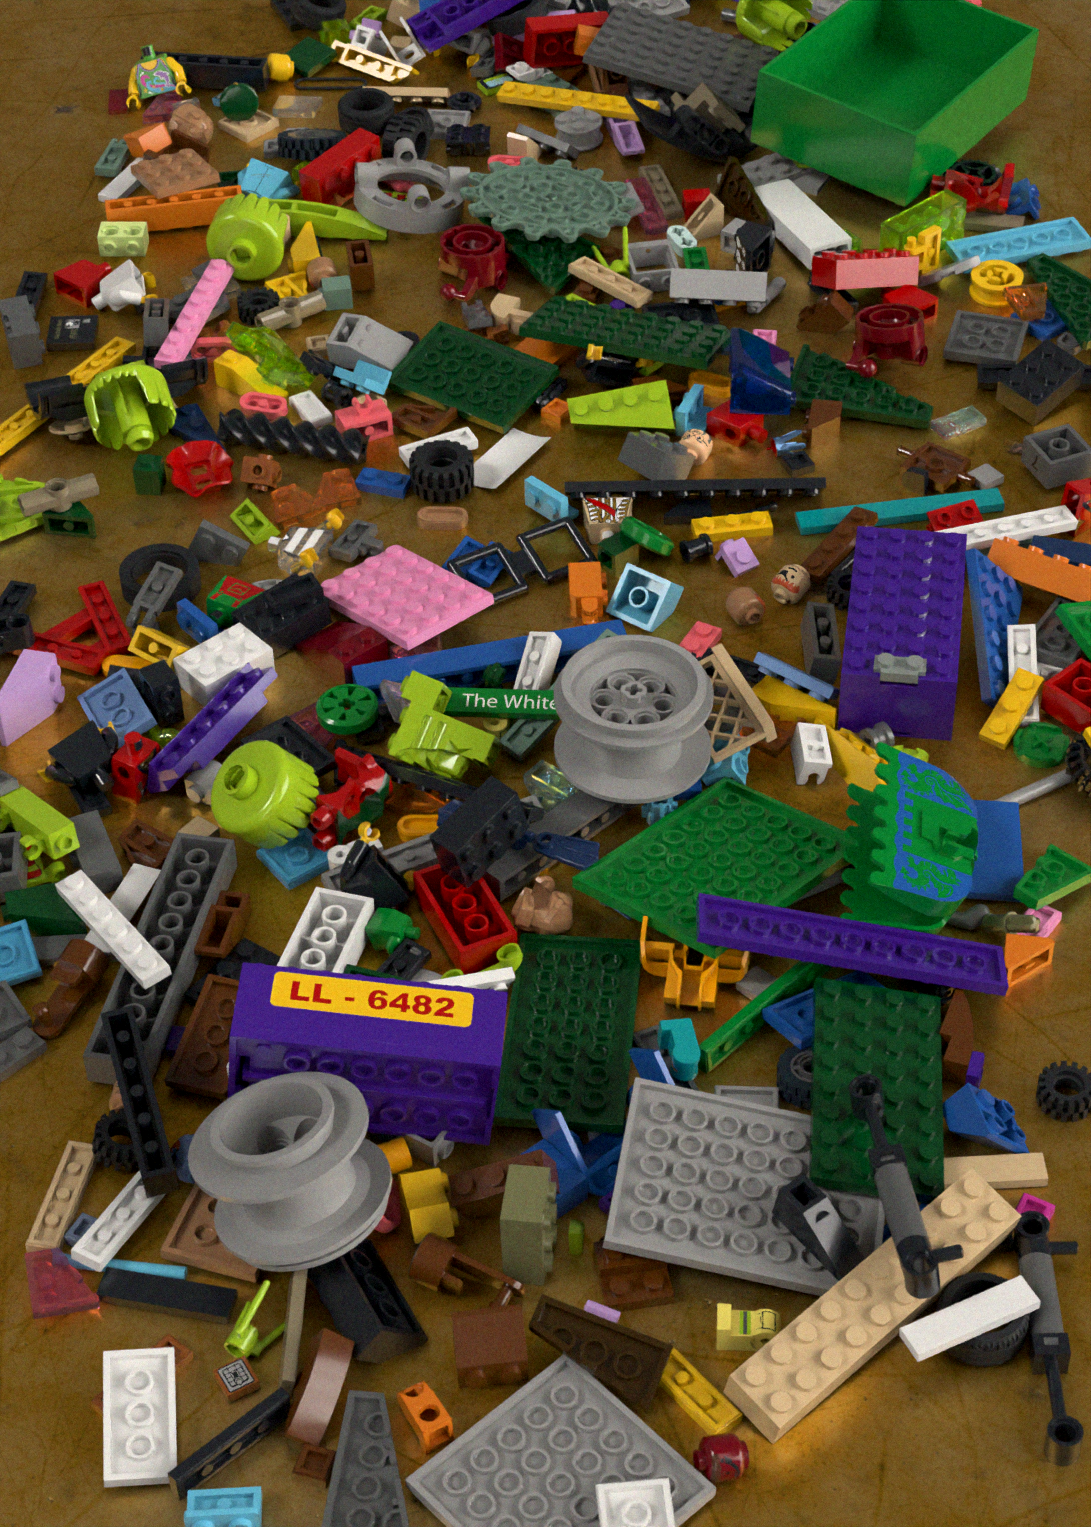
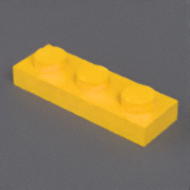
(733, 526)
(1011, 708)

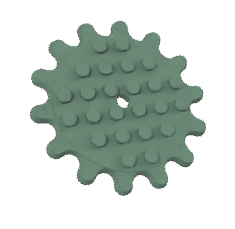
(548, 199)

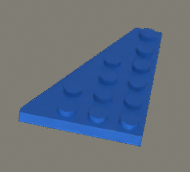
(994, 605)

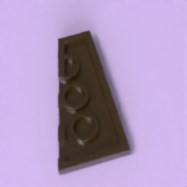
(740, 196)
(608, 1351)

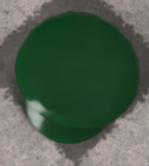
(239, 102)

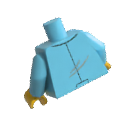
(267, 181)

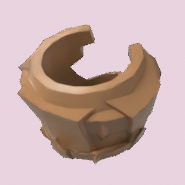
(192, 122)
(543, 909)

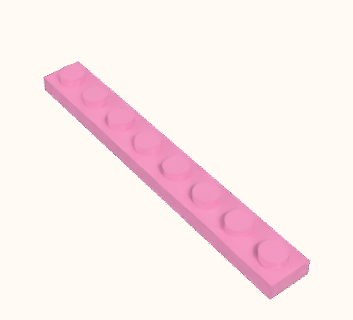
(195, 313)

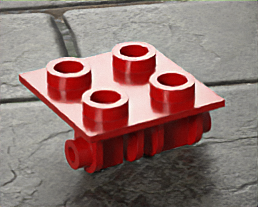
(954, 516)

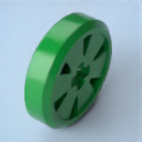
(646, 536)
(360, 716)

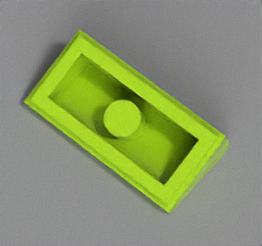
(254, 522)

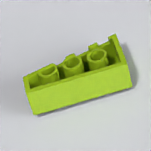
(625, 409)

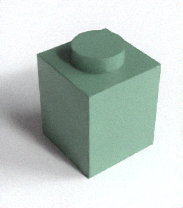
(337, 292)

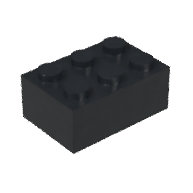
(1040, 382)
(285, 628)
(479, 832)

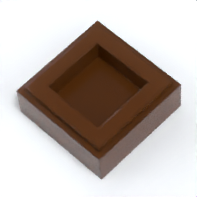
(314, 1465)

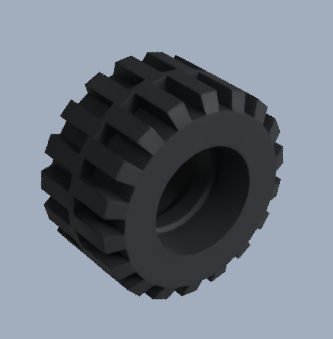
(408, 127)
(441, 471)

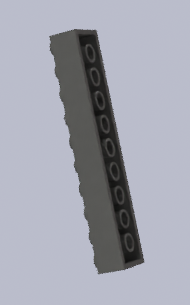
(171, 924)

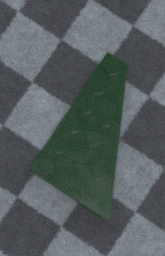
(546, 257)
(1068, 294)
(863, 398)

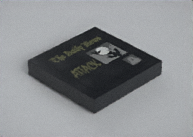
(72, 332)

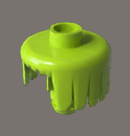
(773, 21)
(248, 236)
(129, 406)
(263, 794)

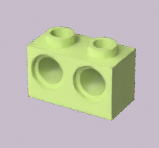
(123, 238)

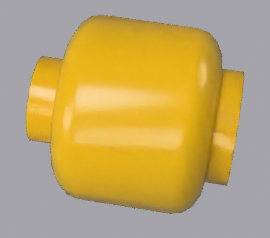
(280, 67)

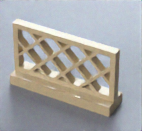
(743, 698)

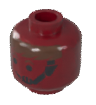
(721, 1457)

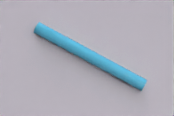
(164, 1270)

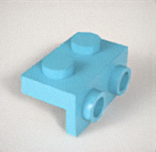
(365, 376)
(691, 412)
(547, 500)
(732, 766)
(224, 1507)

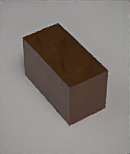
(360, 265)

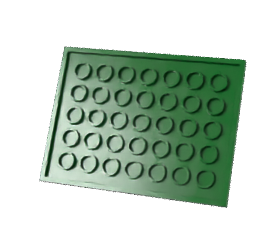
(717, 845)

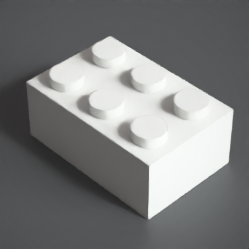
(217, 660)

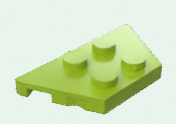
(11, 518)

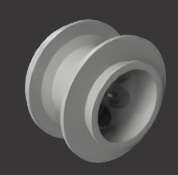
(633, 719)
(291, 1171)

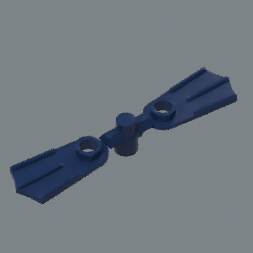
(565, 849)

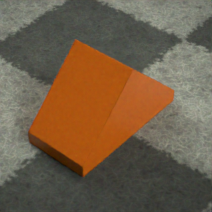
(152, 137)
(1026, 956)

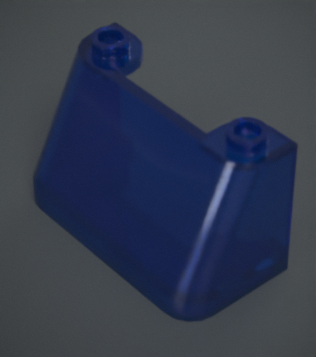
(759, 376)

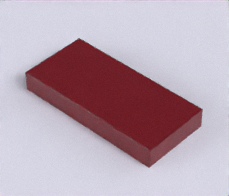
(117, 101)

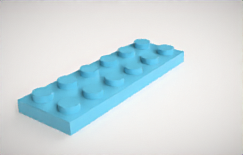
(1023, 243)

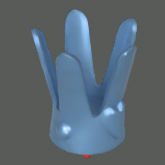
(779, 446)

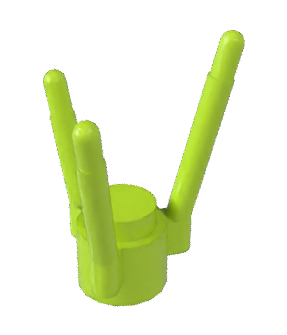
(618, 266)
(244, 1336)

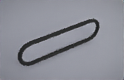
(329, 87)

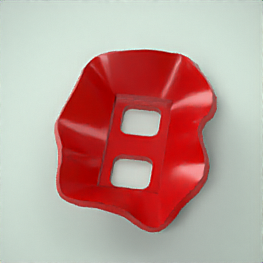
(199, 455)

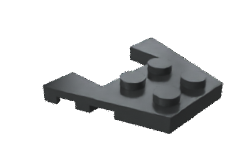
(180, 300)

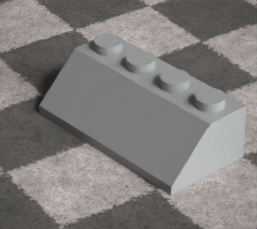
(718, 285)

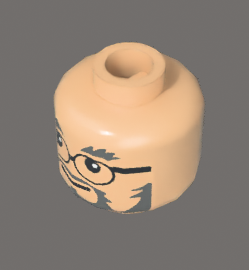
(698, 444)

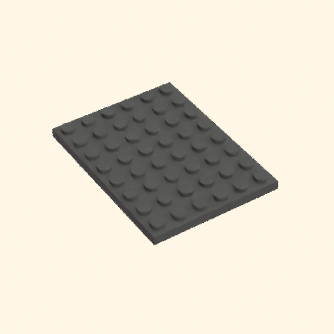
(678, 55)

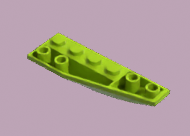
(329, 220)

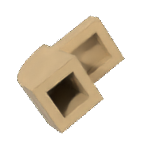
(506, 310)

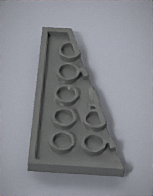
(365, 1472)

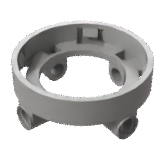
(415, 215)

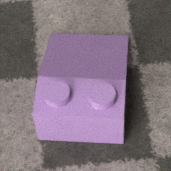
(29, 694)

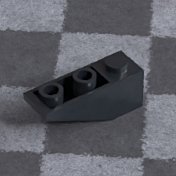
(817, 1226)

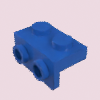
(1023, 199)
(196, 622)

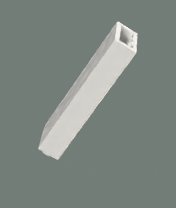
(801, 222)

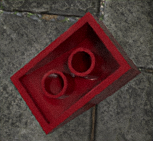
(344, 646)

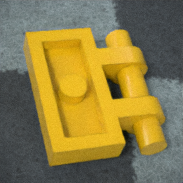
(926, 248)

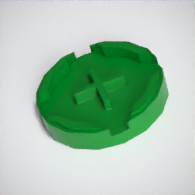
(1040, 745)

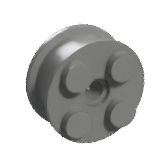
(579, 128)

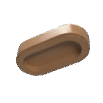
(442, 518)

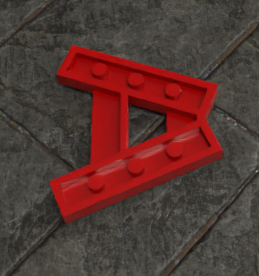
(98, 613)

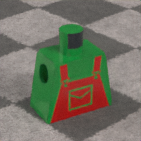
(227, 597)

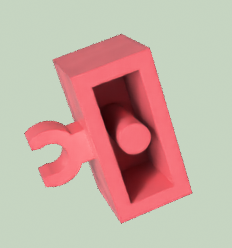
(369, 418)

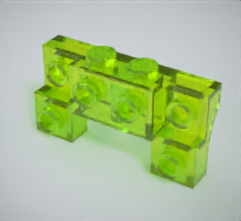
(276, 360)

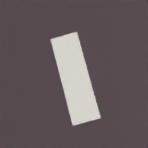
(129, 896)

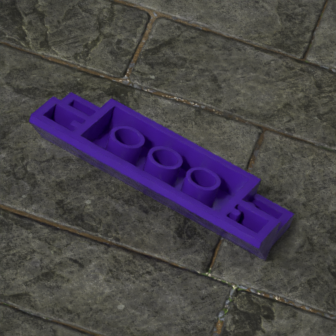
(453, 18)
(211, 728)

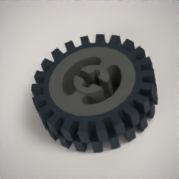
(307, 143)

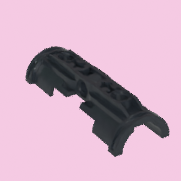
(65, 400)

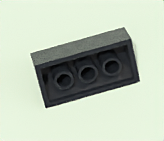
(367, 1304)

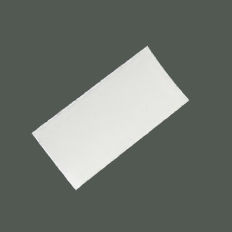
(505, 458)

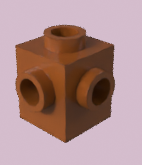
(261, 472)

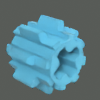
(657, 810)

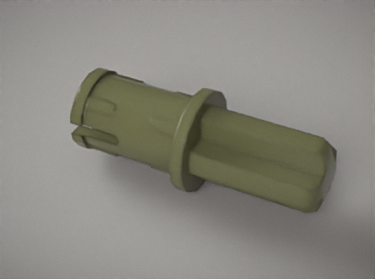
(1010, 923)

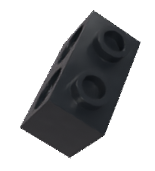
(162, 693)

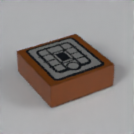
(236, 1379)

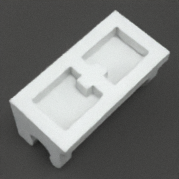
(810, 752)

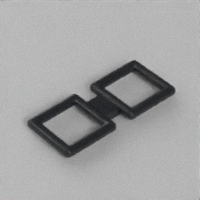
(525, 561)

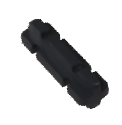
(551, 392)

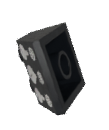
(753, 247)

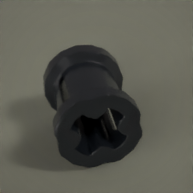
(337, 393)
(695, 548)

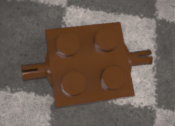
(942, 465)

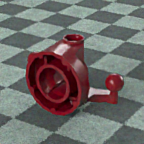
(474, 255)
(888, 333)

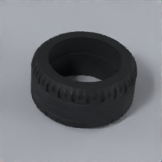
(313, 12)
(366, 110)
(986, 1348)

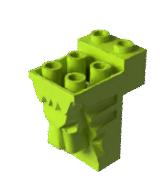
(436, 739)

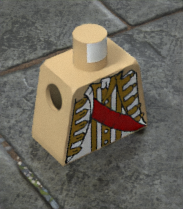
(604, 516)

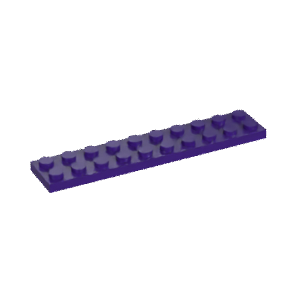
(850, 944)

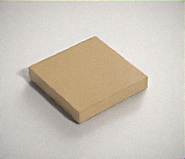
(251, 128)

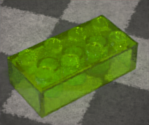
(941, 209)

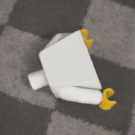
(124, 287)

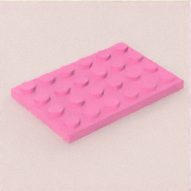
(404, 596)

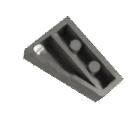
(21, 332)

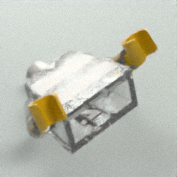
(305, 548)

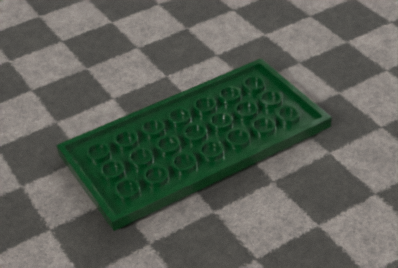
(627, 332)
(570, 1032)
(898, 1041)

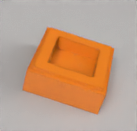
(556, 411)

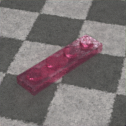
(652, 218)

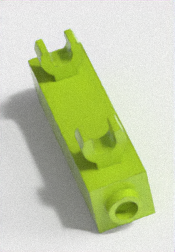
(38, 823)

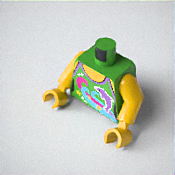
(155, 76)

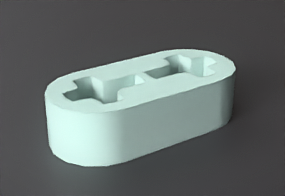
(680, 238)

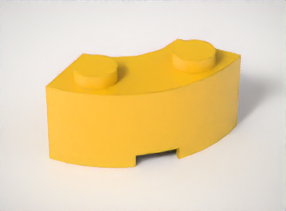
(427, 1203)

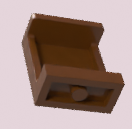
(180, 141)

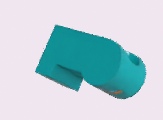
(681, 1041)

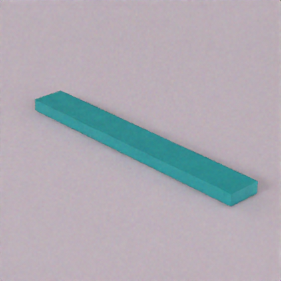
(897, 510)

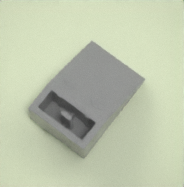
(366, 340)

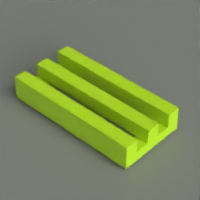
(371, 12)

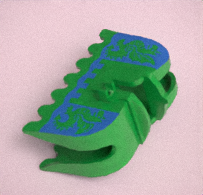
(911, 844)

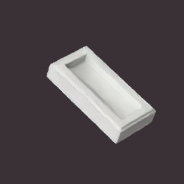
(310, 408)

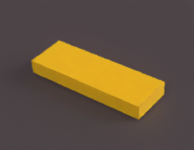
(698, 1396)

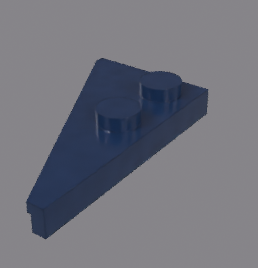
(193, 425)

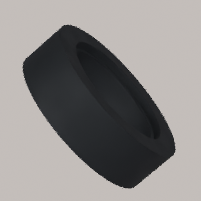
(515, 24)
(144, 560)

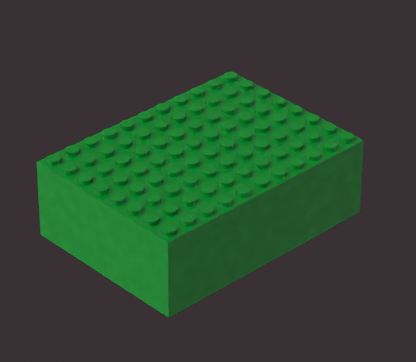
(893, 91)

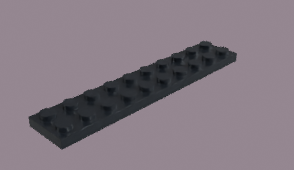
(704, 487)

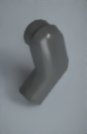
(970, 918)

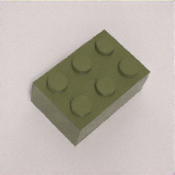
(528, 1224)

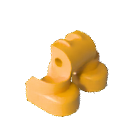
(686, 983)

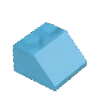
(643, 598)

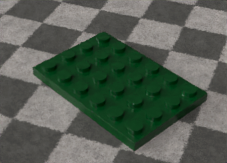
(473, 374)

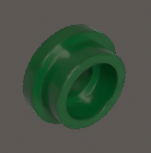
(493, 675)

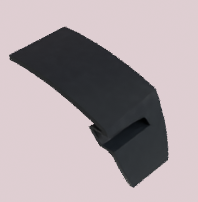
(696, 133)

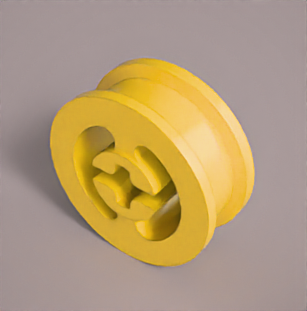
(989, 282)

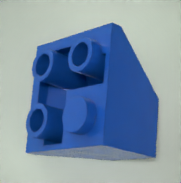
(984, 1120)

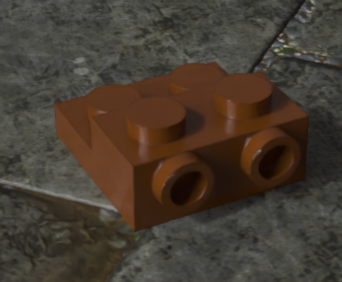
(631, 1280)

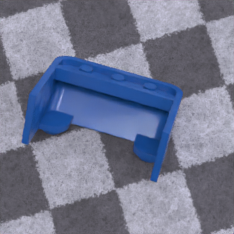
(600, 1156)

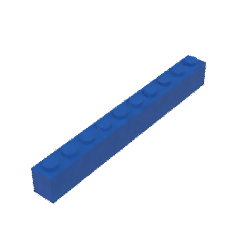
(467, 664)

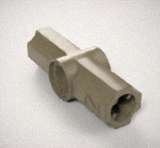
(291, 311)
(58, 495)

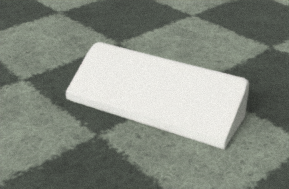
(538, 661)

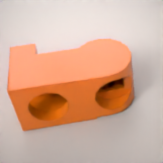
(426, 1416)

